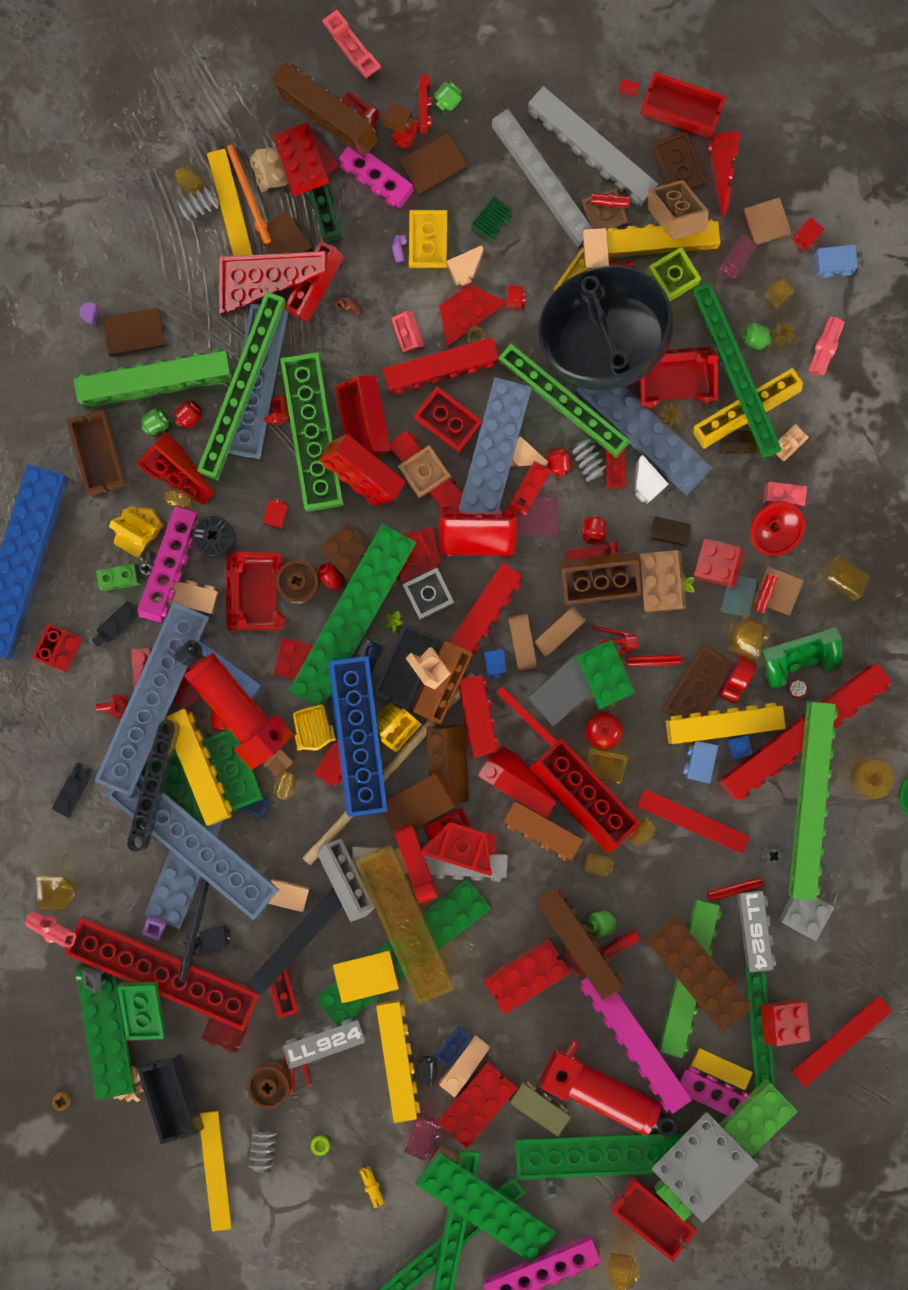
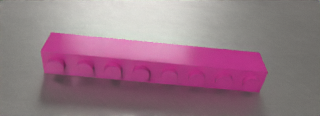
(639, 1049)

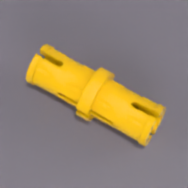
(372, 1187)

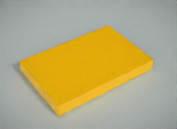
(427, 238)
(365, 976)

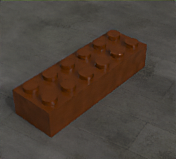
(324, 109)
(579, 944)
(698, 973)

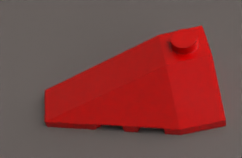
(722, 156)
(171, 464)
(512, 776)

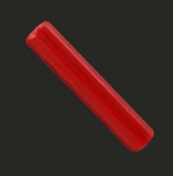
(654, 660)
(735, 889)

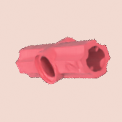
(826, 346)
(50, 929)

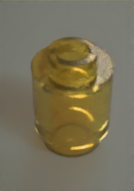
(188, 179)
(177, 498)
(284, 785)
(643, 833)

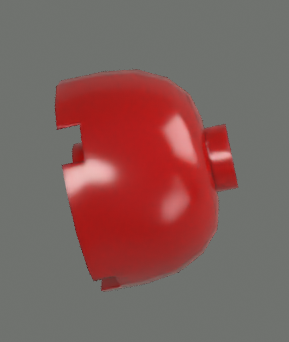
(603, 730)

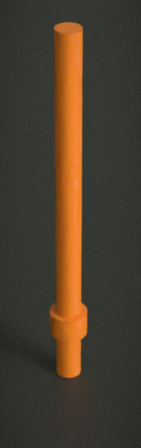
(260, 223)

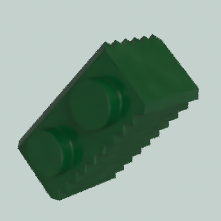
(492, 219)

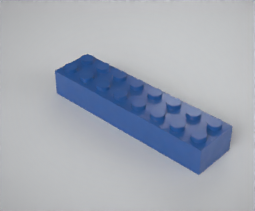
(357, 736)

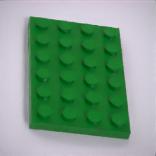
(233, 773)

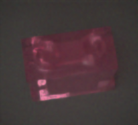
(738, 257)

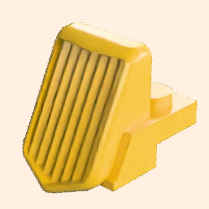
(136, 529)
(395, 726)
(313, 728)

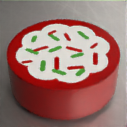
(797, 688)

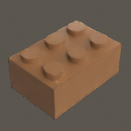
(677, 209)
(663, 581)

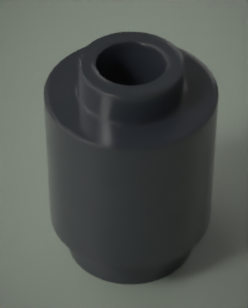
(426, 1071)

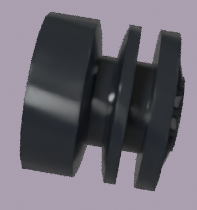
(225, 540)

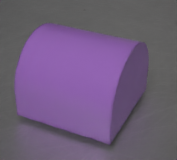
(89, 313)
(154, 927)

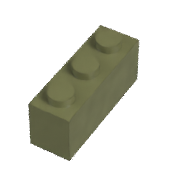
(540, 1107)

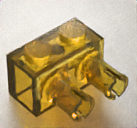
(622, 1271)

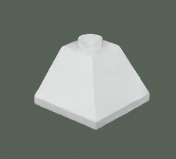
(647, 481)

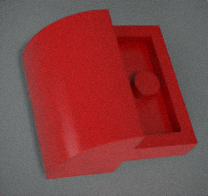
(56, 647)

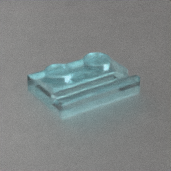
(739, 599)

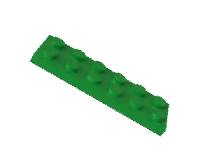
(106, 1041)

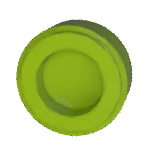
(320, 1145)

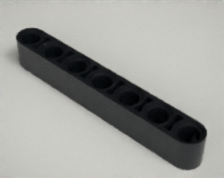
(146, 792)
(295, 943)

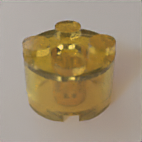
(748, 638)
(872, 768)

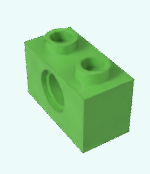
(118, 577)

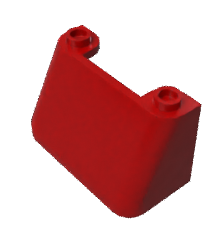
(682, 375)
(477, 532)
(252, 591)

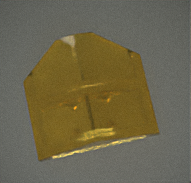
(54, 892)

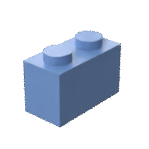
(835, 261)
(700, 761)

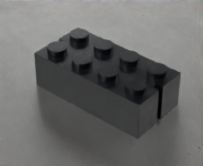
(398, 677)
(170, 1099)

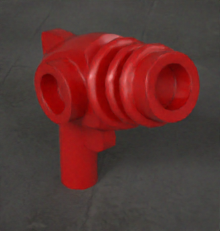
(115, 707)

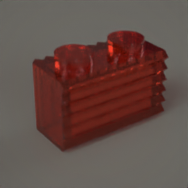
(223, 1035)

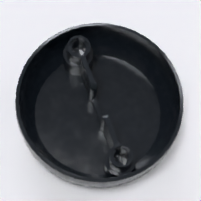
(606, 327)

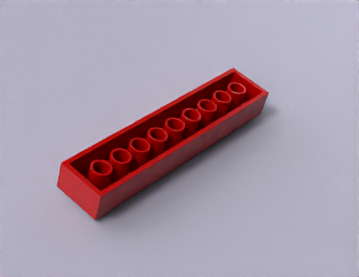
(789, 742)
(143, 962)

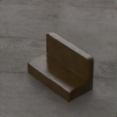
(739, 443)
(670, 531)

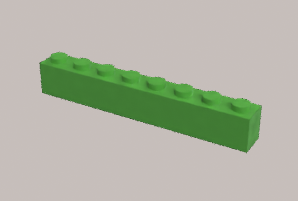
(564, 401)
(682, 1004)

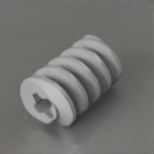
(198, 203)
(588, 459)
(263, 1150)

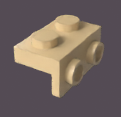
(268, 169)

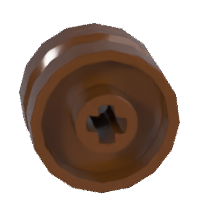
(289, 574)
(269, 1084)

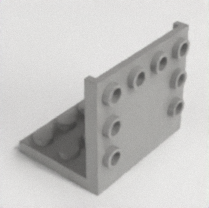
(705, 1167)

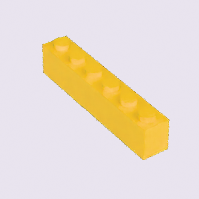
(655, 240)
(732, 416)
(725, 724)
(199, 770)
(396, 1059)

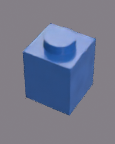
(495, 663)
(739, 747)

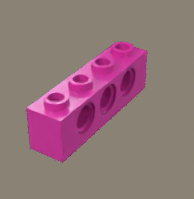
(397, 196)
(703, 1095)

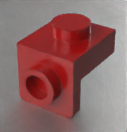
(279, 411)

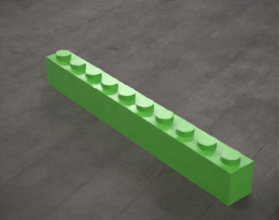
(242, 386)
(812, 800)

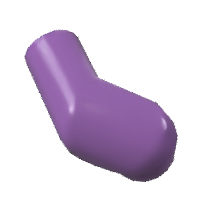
(397, 249)

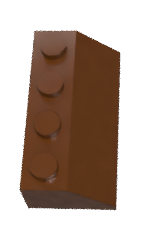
(448, 756)

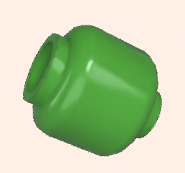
(447, 96)
(756, 336)
(155, 422)
(601, 924)

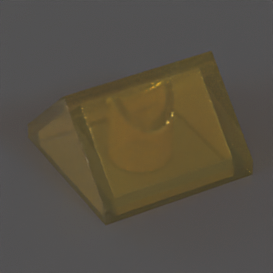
(846, 578)
(606, 764)

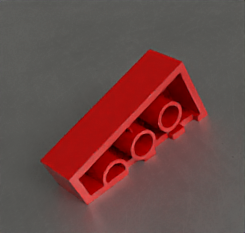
(478, 717)

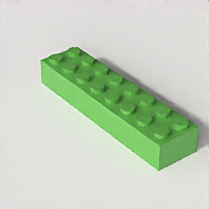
(153, 379)
(311, 430)
(749, 1125)

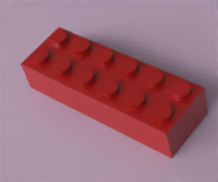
(584, 796)

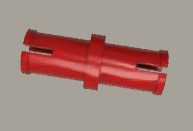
(610, 200)
(765, 593)
(621, 944)

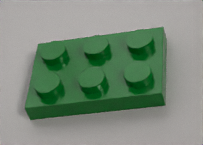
(605, 674)
(141, 1011)

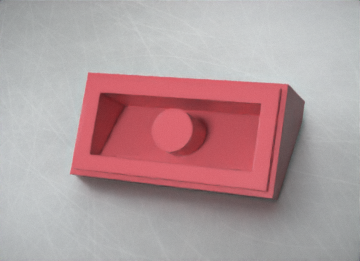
(407, 331)

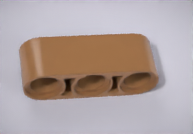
(559, 631)
(522, 642)

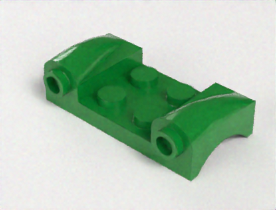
(803, 652)

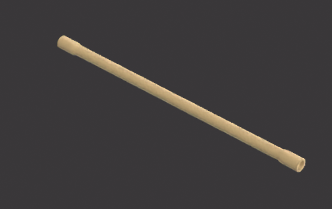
(312, 855)

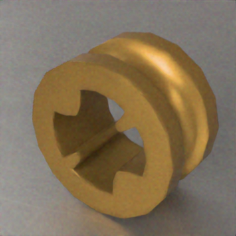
(56, 1104)

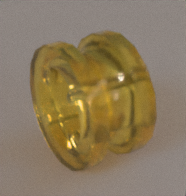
(474, 330)

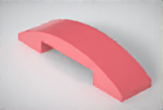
(350, 44)

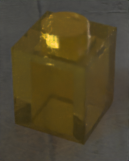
(779, 292)
(598, 864)

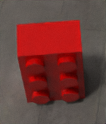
(448, 420)

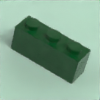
(325, 214)

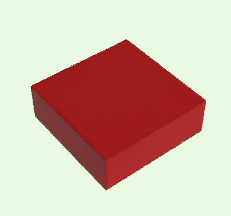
(628, 87)

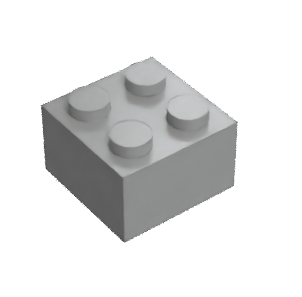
(428, 593)
(806, 916)

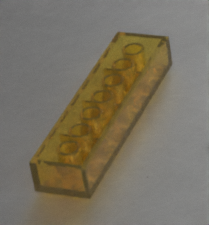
(404, 923)

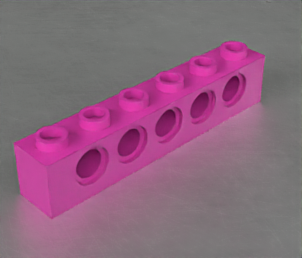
(157, 611)
(547, 1261)

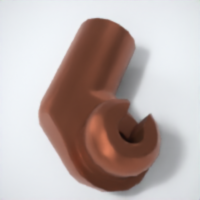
(349, 304)

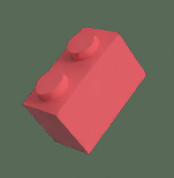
(785, 492)

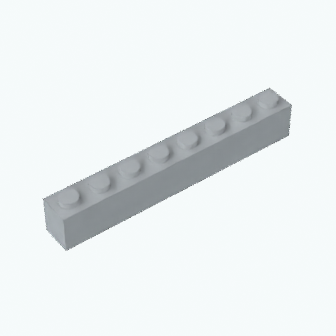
(591, 146)
(541, 176)
(439, 868)

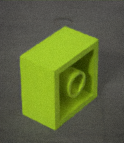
(675, 274)

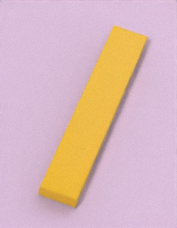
(229, 203)
(215, 1171)

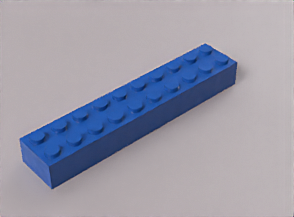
(25, 548)

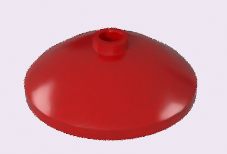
(783, 535)

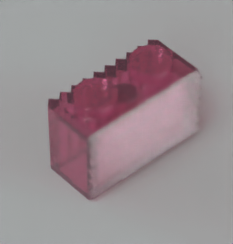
(422, 1137)

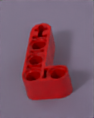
(416, 864)

